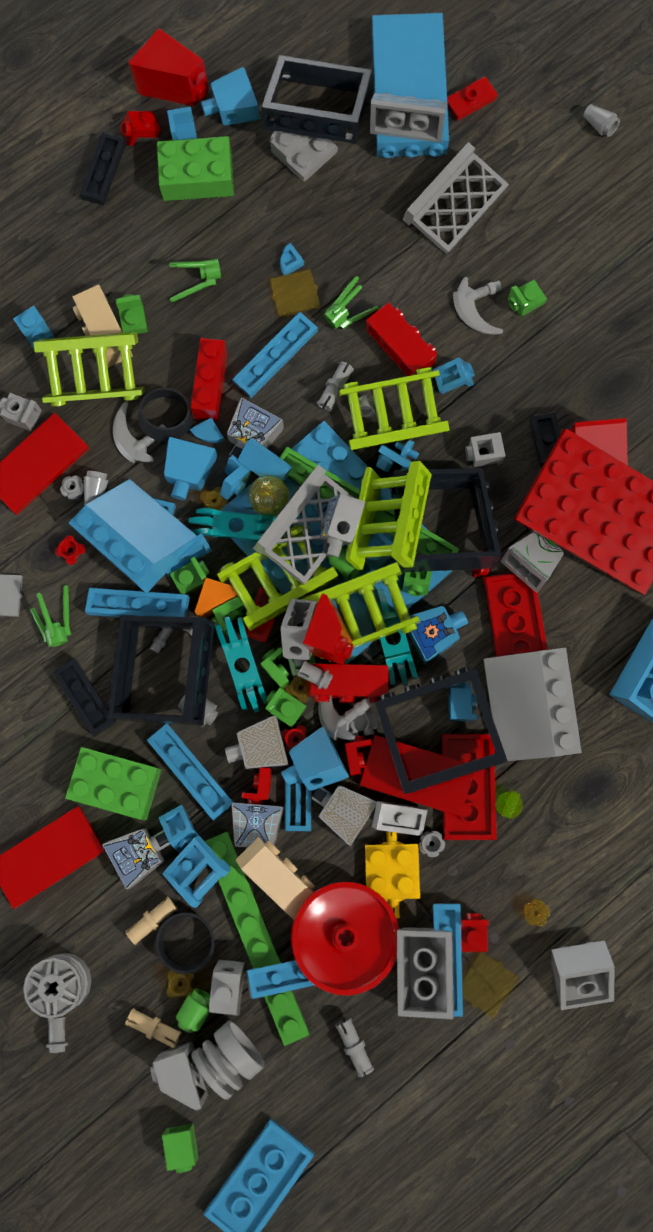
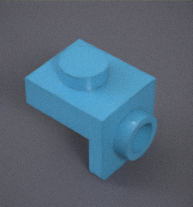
(237, 478)

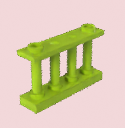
(99, 345)
(409, 428)
(406, 527)
(364, 585)
(277, 603)

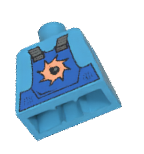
(436, 632)

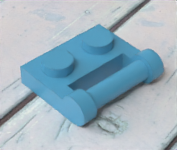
(189, 865)

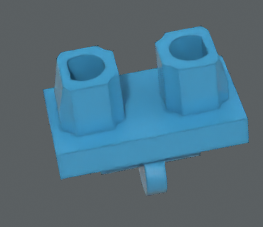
(389, 456)

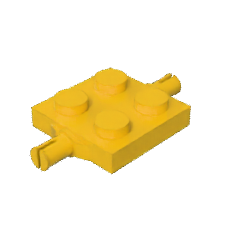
(393, 870)

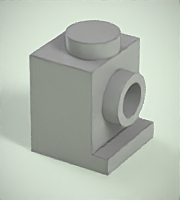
(25, 416)
(491, 444)

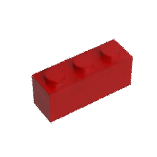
(400, 340)
(209, 379)
(351, 683)

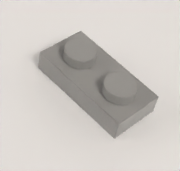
(399, 818)

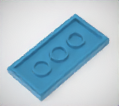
(259, 1181)

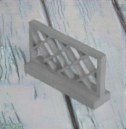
(437, 190)
(288, 516)

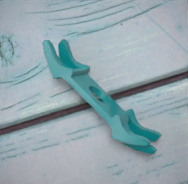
(221, 522)
(236, 650)
(398, 652)

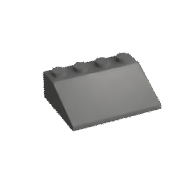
(533, 704)

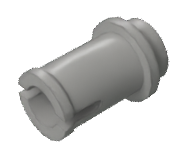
(315, 675)
(56, 1035)

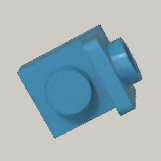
(454, 375)
(380, 539)
(178, 828)

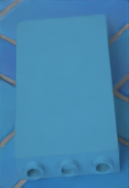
(410, 63)

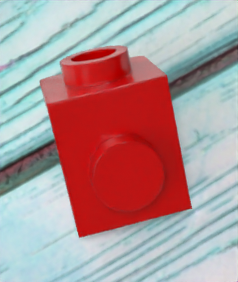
(139, 125)

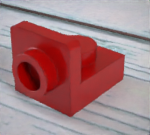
(356, 759)
(262, 782)
(474, 933)

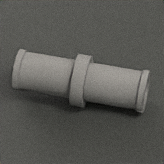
(334, 385)
(354, 1047)

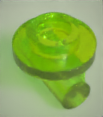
(509, 804)

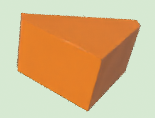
(212, 596)

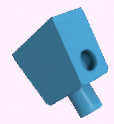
(232, 99)
(187, 466)
(315, 762)

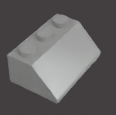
(407, 117)
(425, 973)

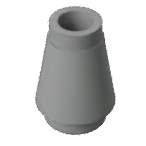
(602, 120)
(94, 485)

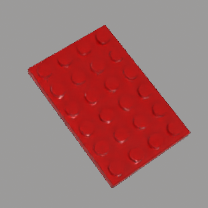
(594, 510)

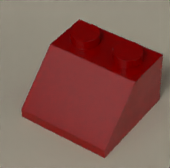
(328, 634)

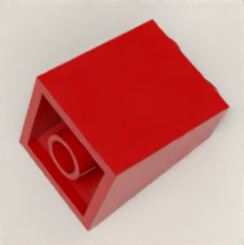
(169, 71)
(605, 434)

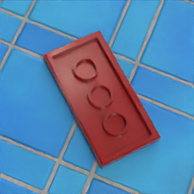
(38, 462)
(514, 615)
(382, 776)
(479, 811)
(48, 857)

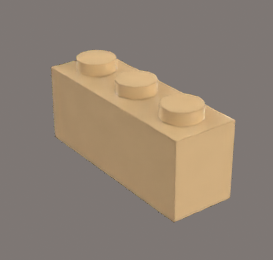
(99, 319)
(275, 876)

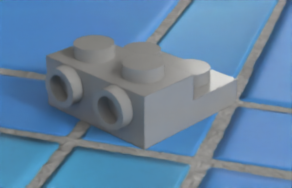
(301, 152)

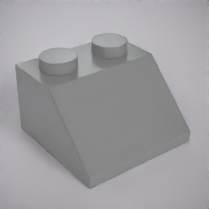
(583, 975)
(179, 1076)

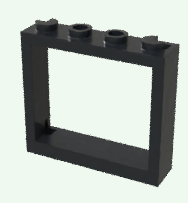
(312, 121)
(488, 528)
(197, 668)
(415, 691)

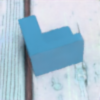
(182, 124)

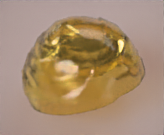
(268, 495)

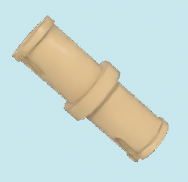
(151, 920)
(153, 1028)

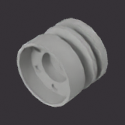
(72, 988)
(222, 1063)

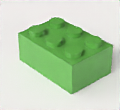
(195, 168)
(113, 784)

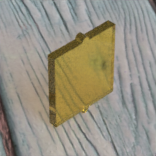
(294, 293)
(487, 984)

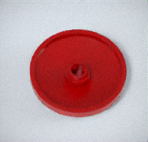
(345, 938)

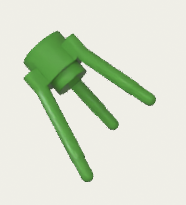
(208, 269)
(337, 313)
(53, 633)

